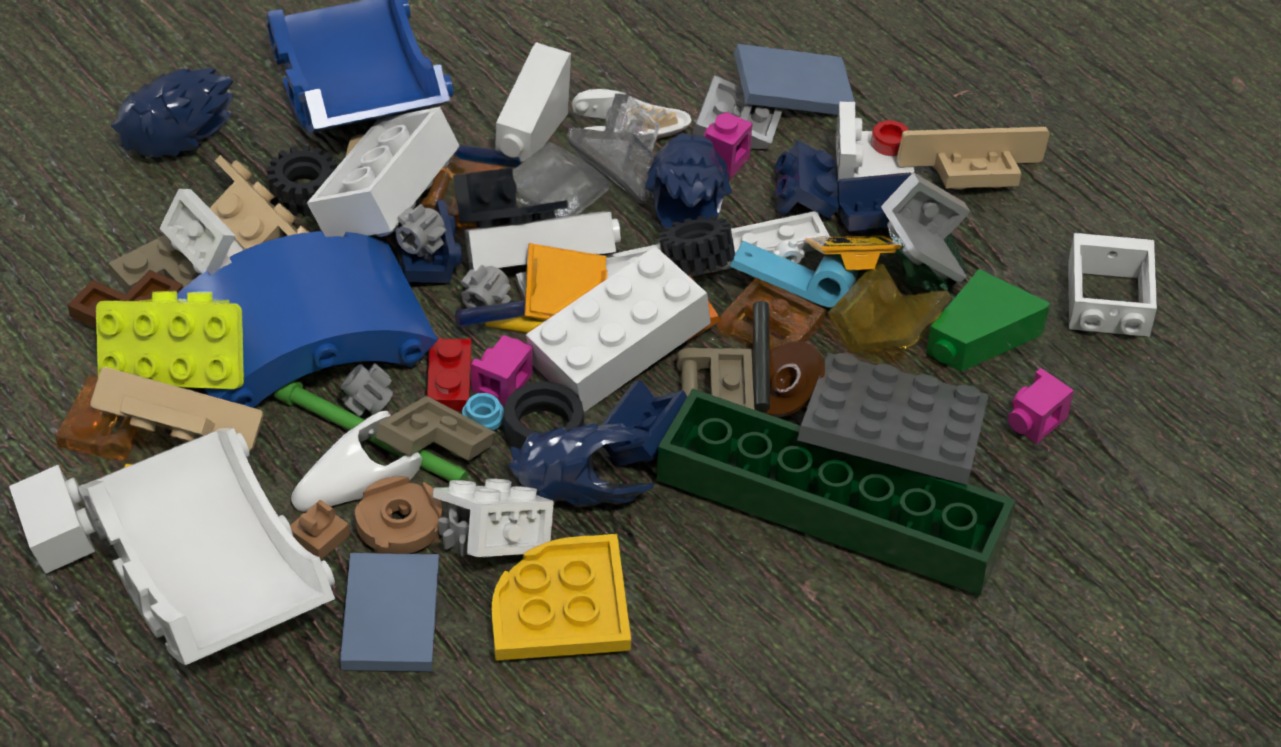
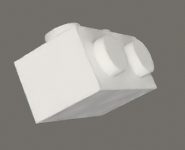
(52, 518)

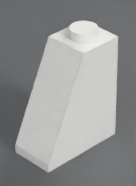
(535, 103)

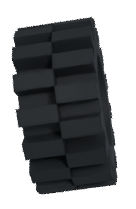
(294, 167)
(698, 244)

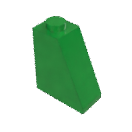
(985, 322)

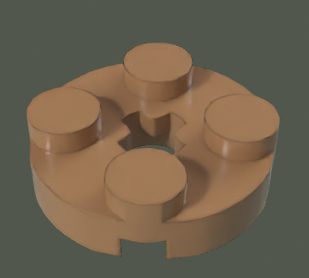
(404, 535)

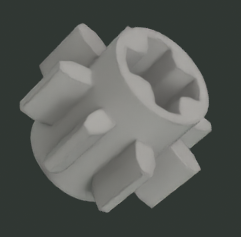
(420, 230)
(485, 287)
(366, 390)
(455, 529)

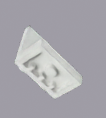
(854, 149)
(199, 233)
(501, 516)

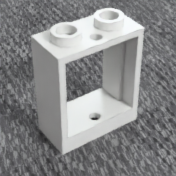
(1133, 260)

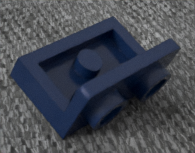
(806, 178)
(862, 200)
(436, 266)
(645, 412)

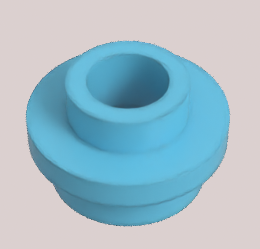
(484, 410)

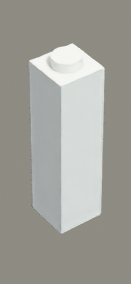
(508, 244)

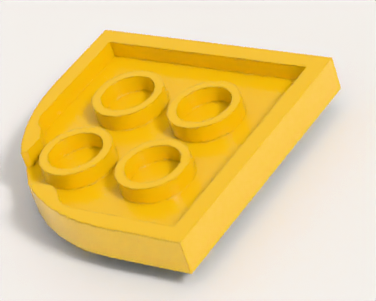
(562, 601)

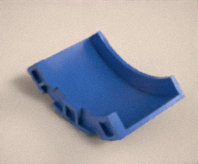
(354, 64)
(316, 307)

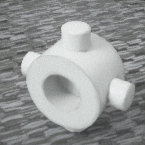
(789, 250)

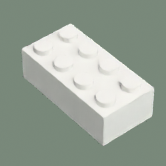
(384, 174)
(619, 327)

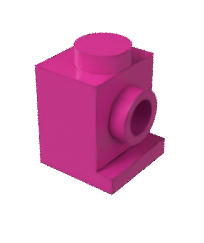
(731, 140)
(502, 368)
(1040, 406)

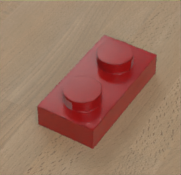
(450, 372)

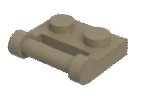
(729, 372)

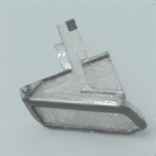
(623, 148)

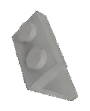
(922, 219)

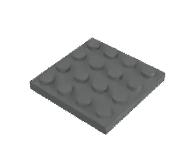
(895, 417)

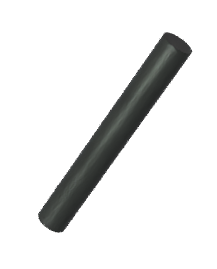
(761, 356)

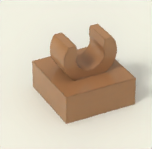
(320, 529)

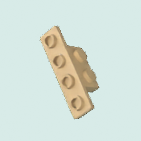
(974, 155)
(249, 210)
(172, 407)

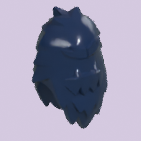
(174, 112)
(687, 180)
(563, 468)

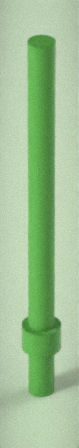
(295, 394)

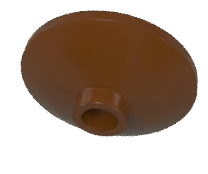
(793, 377)

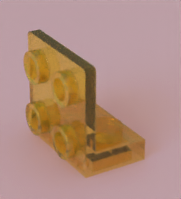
(878, 316)

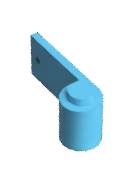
(821, 286)

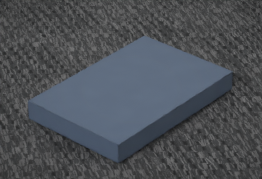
(792, 79)
(390, 612)

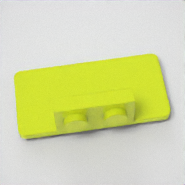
(173, 339)

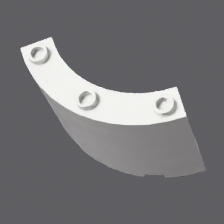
(204, 546)

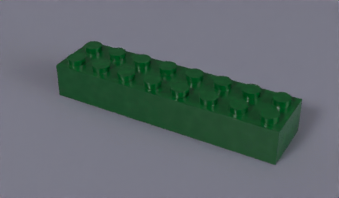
(849, 500)

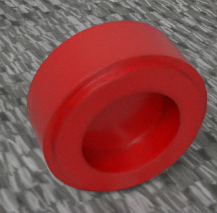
(887, 137)

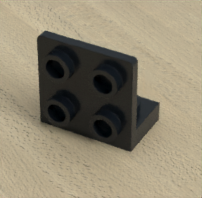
(492, 201)

